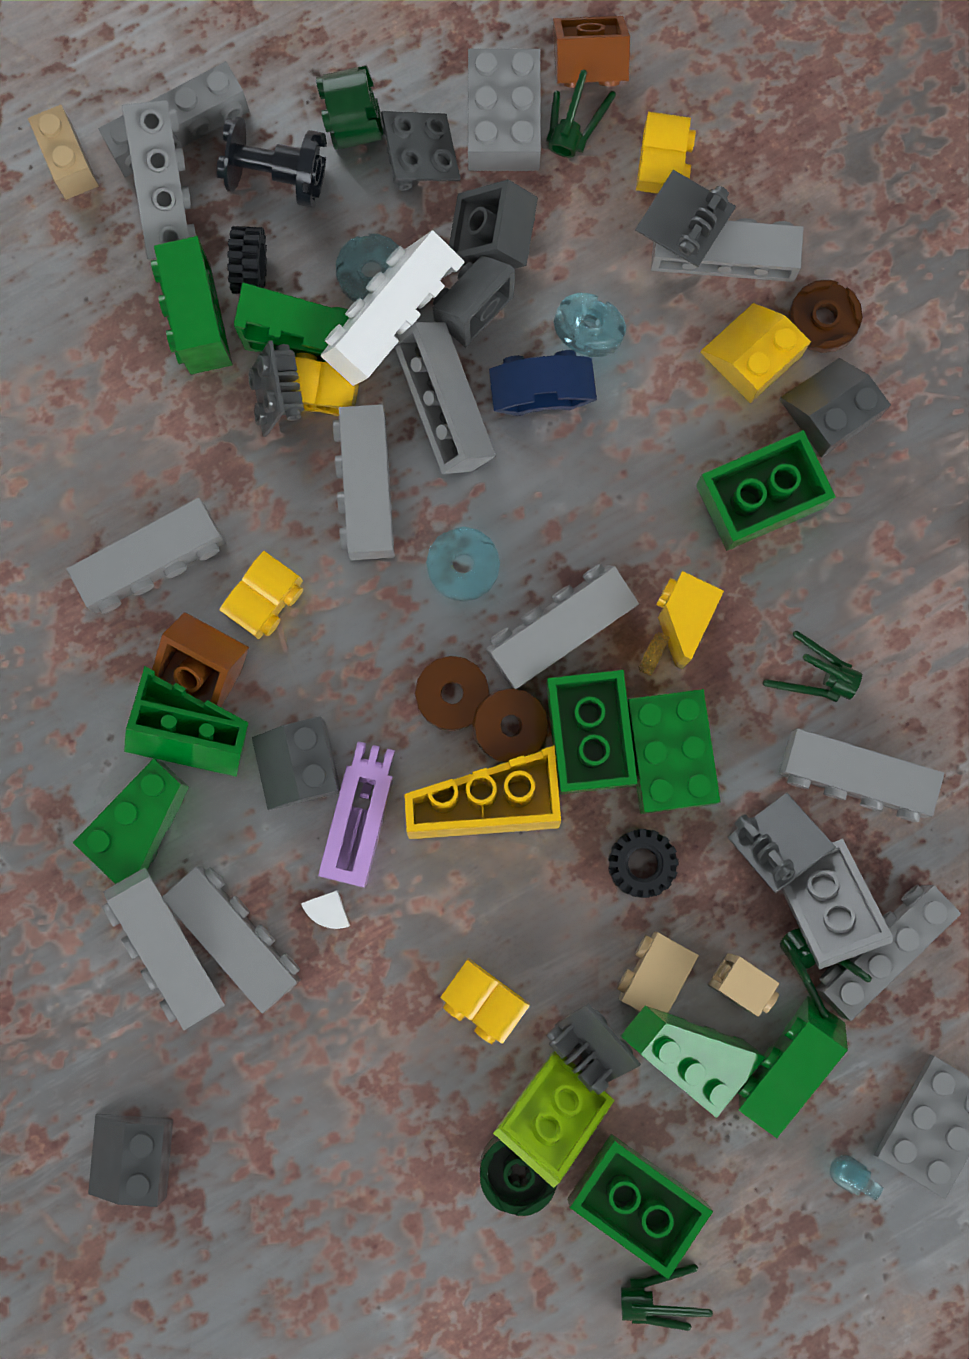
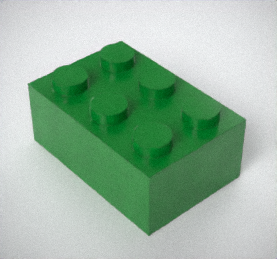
(191, 305)
(765, 490)
(591, 732)
(673, 752)
(639, 1206)

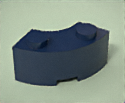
(542, 383)

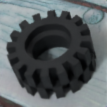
(246, 257)
(665, 869)

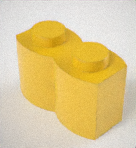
(664, 150)
(323, 386)
(262, 596)
(484, 1002)

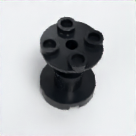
(286, 163)

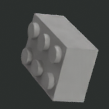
(504, 110)

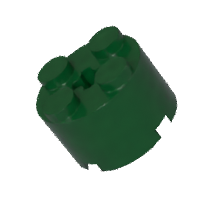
(351, 107)
(508, 1192)

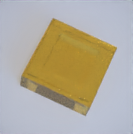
(653, 653)

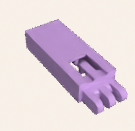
(354, 829)

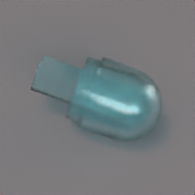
(854, 1177)

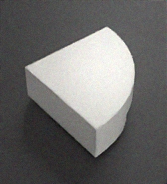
(327, 911)

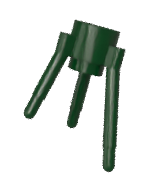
(566, 137)
(839, 676)
(800, 956)
(639, 1307)

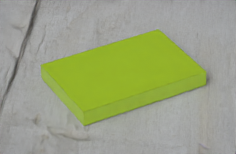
(553, 1119)

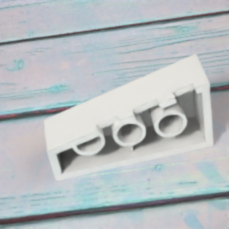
(389, 306)

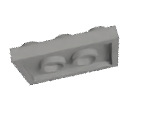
(836, 909)
(931, 1129)

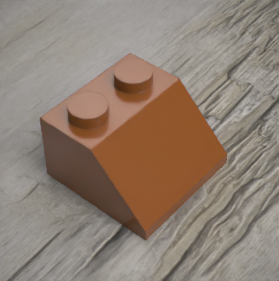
(594, 45)
(199, 659)

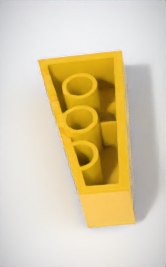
(490, 800)

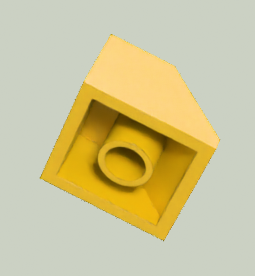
(756, 350)
(686, 613)

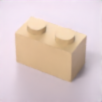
(63, 152)
(657, 974)
(745, 985)

